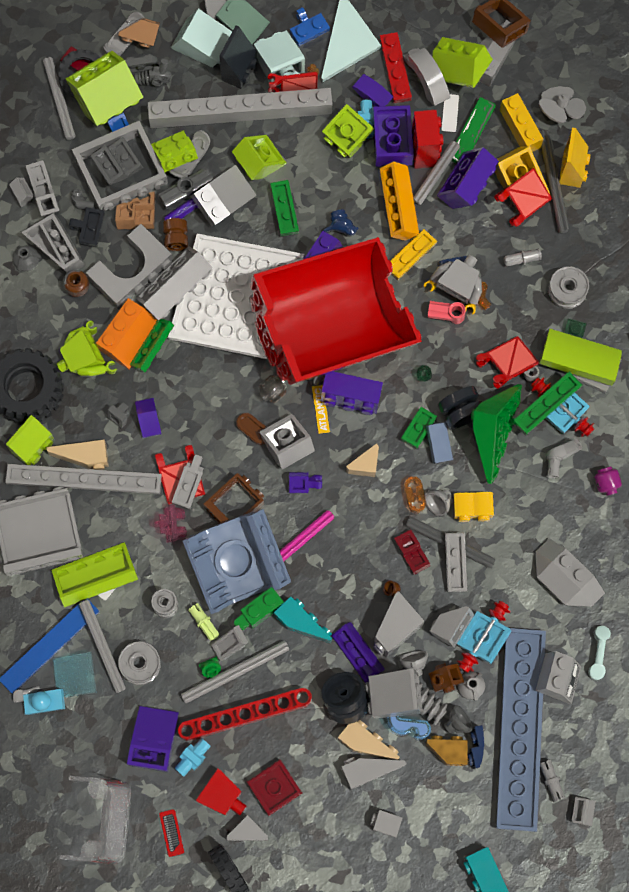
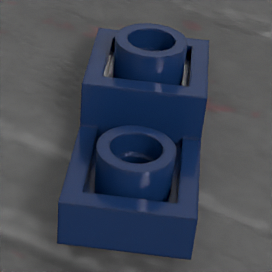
(476, 754)

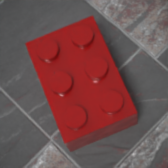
(426, 138)

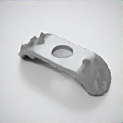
(115, 43)
(201, 143)

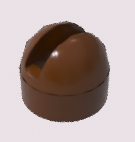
(391, 588)

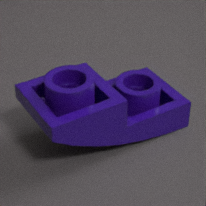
(370, 89)

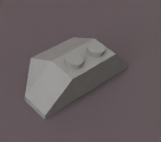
(566, 576)

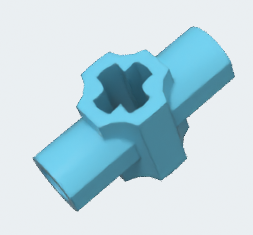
(367, 114)
(192, 757)

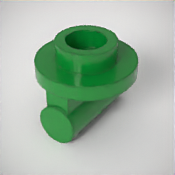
(210, 667)

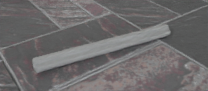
(235, 672)

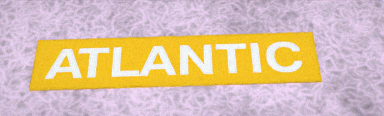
(321, 410)

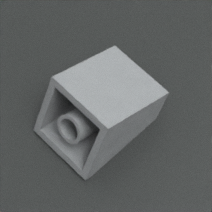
(397, 626)
(394, 694)

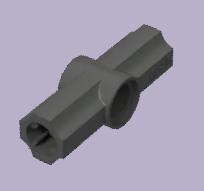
(176, 194)

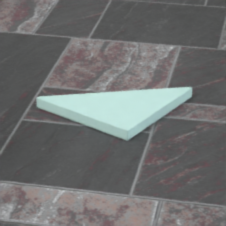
(349, 41)

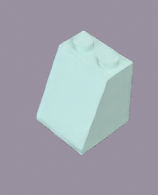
(202, 38)
(279, 55)

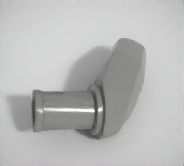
(560, 453)

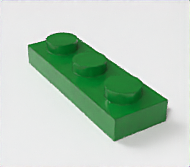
(284, 208)
(152, 345)

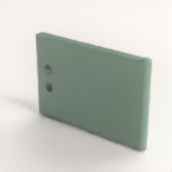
(243, 15)

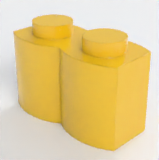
(473, 505)

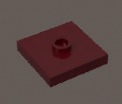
(274, 787)

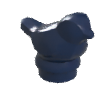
(341, 223)

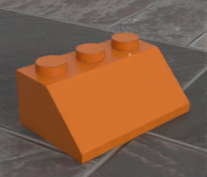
(126, 333)

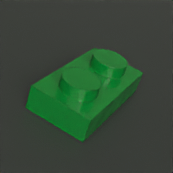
(417, 429)

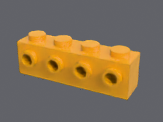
(399, 201)

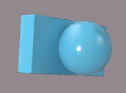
(44, 701)

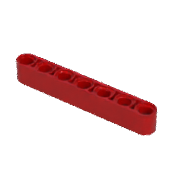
(234, 713)

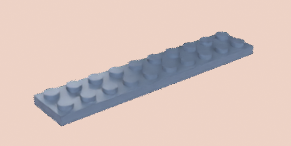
(520, 731)

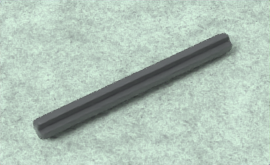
(554, 184)

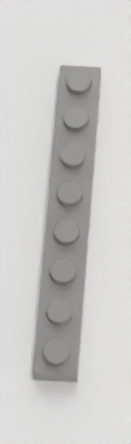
(84, 479)

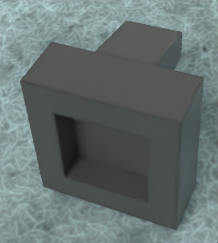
(118, 415)

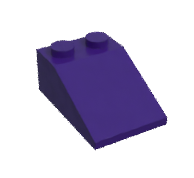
(393, 135)

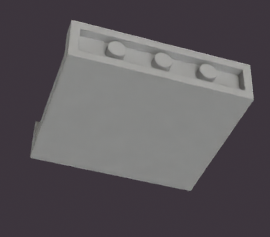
(38, 531)

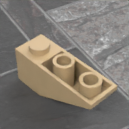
(362, 741)

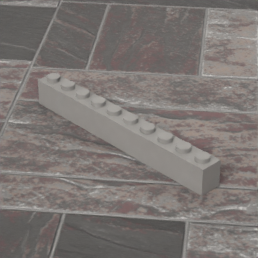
(240, 108)

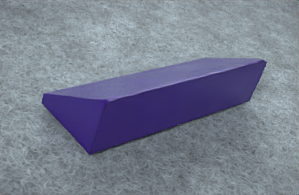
(357, 651)

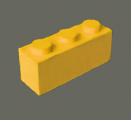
(521, 122)

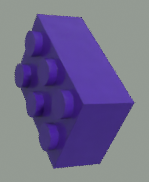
(468, 178)
(351, 392)

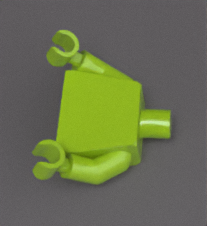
(82, 353)

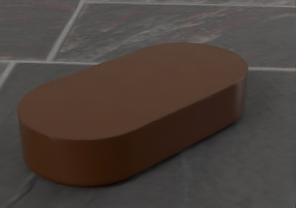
(251, 427)

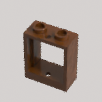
(497, 33)
(244, 483)

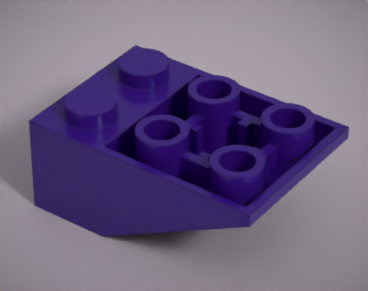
(153, 739)

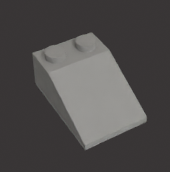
(223, 195)

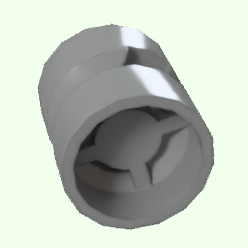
(164, 603)

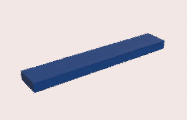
(45, 649)

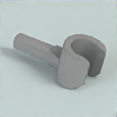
(18, 694)

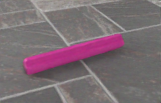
(306, 535)

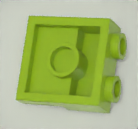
(347, 131)
(174, 151)

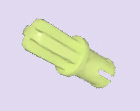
(203, 622)

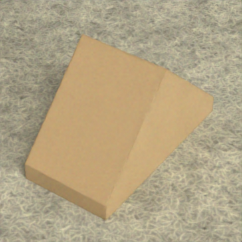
(365, 464)

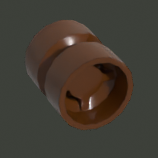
(175, 234)

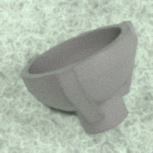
(438, 501)
(414, 660)
(469, 692)

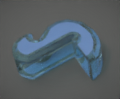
(404, 726)

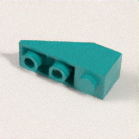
(298, 620)

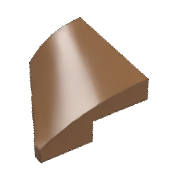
(136, 212)

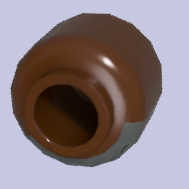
(76, 283)

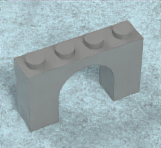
(119, 289)

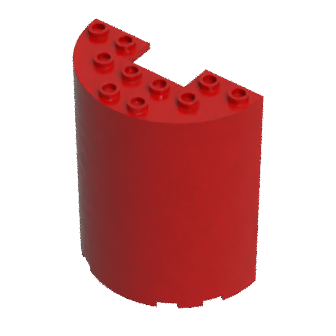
(330, 312)

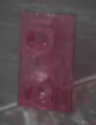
(168, 524)

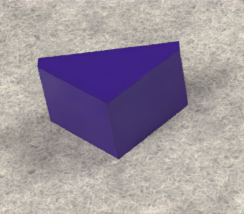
(148, 417)

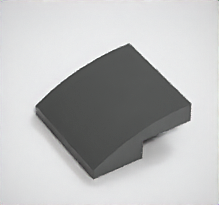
(117, 161)

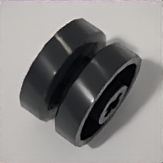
(459, 407)
(345, 697)

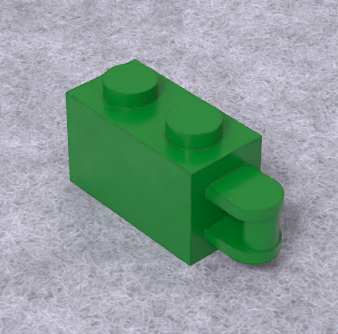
(259, 609)

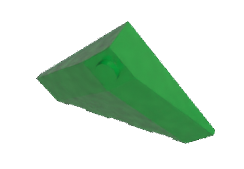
(492, 426)

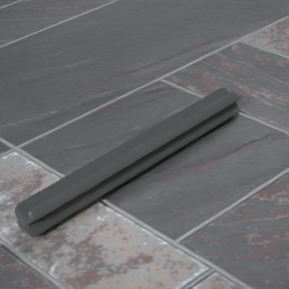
(439, 537)

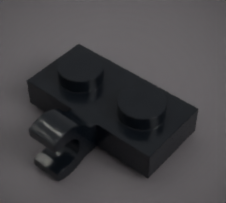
(89, 227)

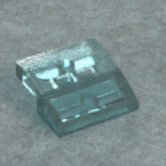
(75, 674)

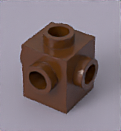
(446, 677)

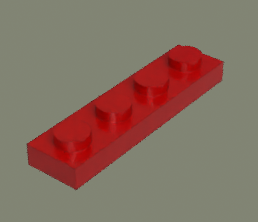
(395, 67)

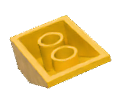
(574, 160)
(515, 164)

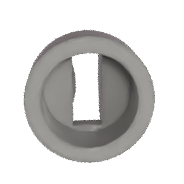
(535, 370)

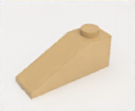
(86, 454)

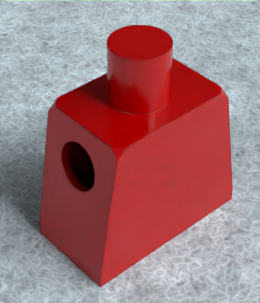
(221, 795)

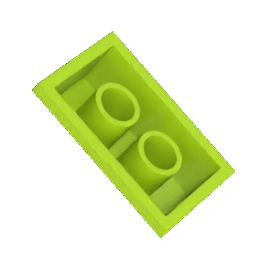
(461, 61)

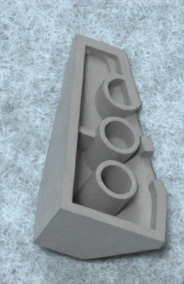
(498, 55)

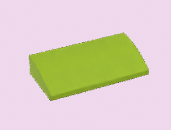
(581, 357)
(94, 574)

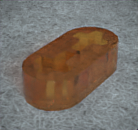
(419, 494)

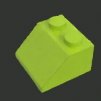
(258, 156)
(30, 441)

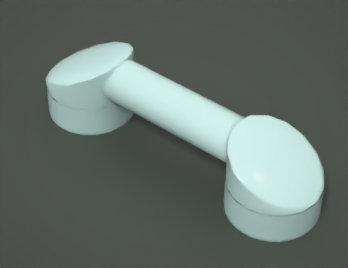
(597, 670)

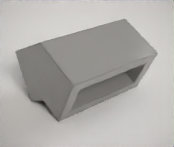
(21, 191)
(583, 811)

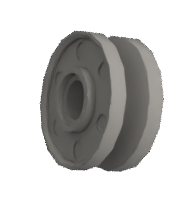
(568, 298)
(137, 651)

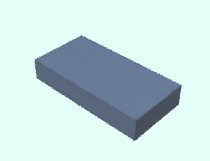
(439, 442)

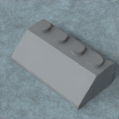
(174, 283)

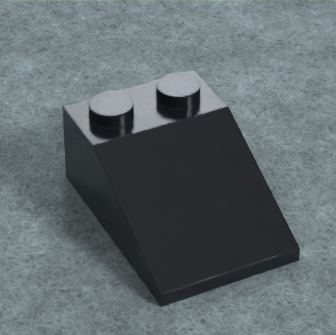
(237, 59)

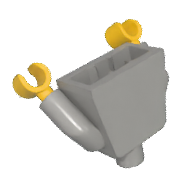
(459, 280)

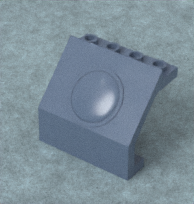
(236, 560)

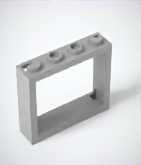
(137, 190)

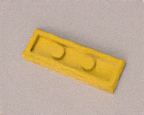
(412, 253)

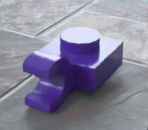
(301, 482)

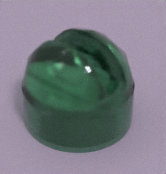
(428, 373)

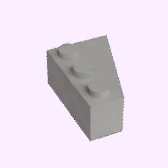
(55, 242)

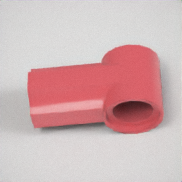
(444, 311)

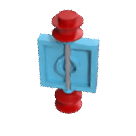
(567, 413)
(484, 637)

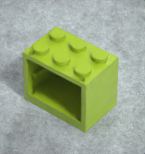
(104, 88)

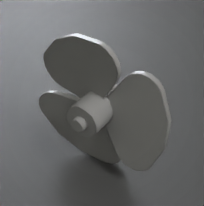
(557, 101)

